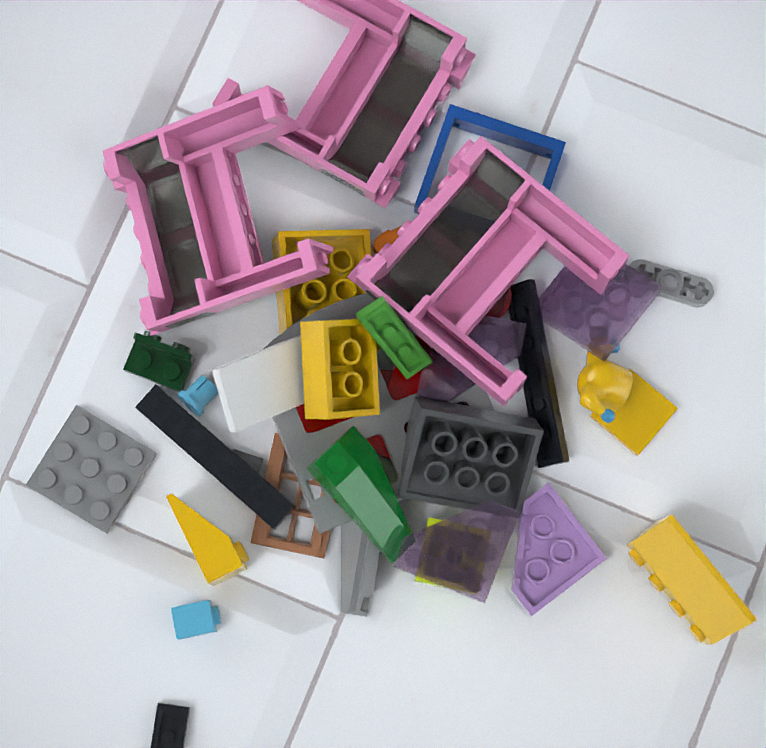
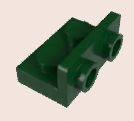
(159, 361)

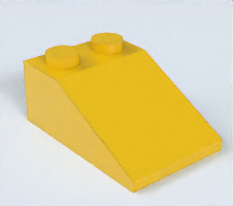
(214, 550)

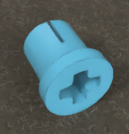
(198, 395)

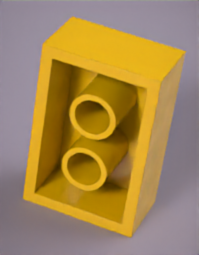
(339, 369)

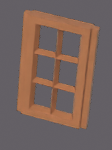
(262, 530)

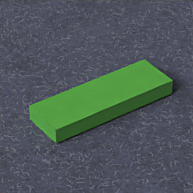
(394, 337)

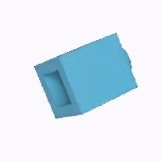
(195, 619)

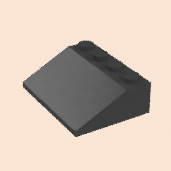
(467, 455)

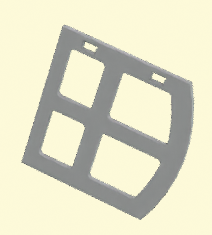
(305, 447)

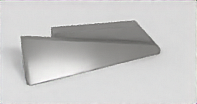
(358, 569)

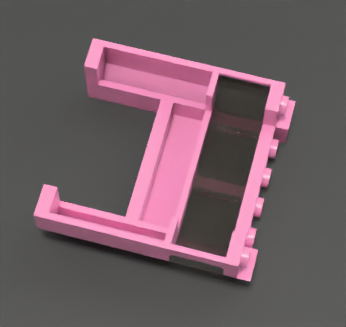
(373, 94)
(197, 215)
(470, 251)

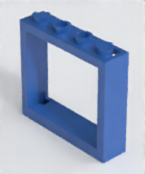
(494, 130)

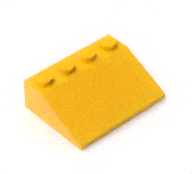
(305, 298)
(689, 581)

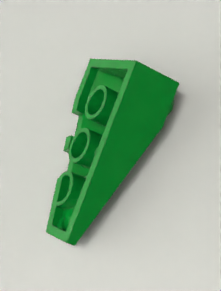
(361, 487)

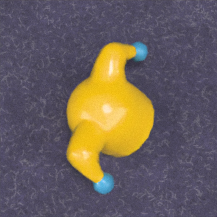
(603, 386)

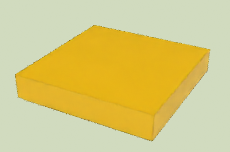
(639, 417)

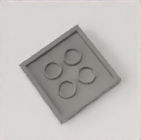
(91, 469)

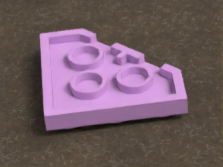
(550, 551)

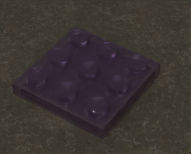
(596, 319)

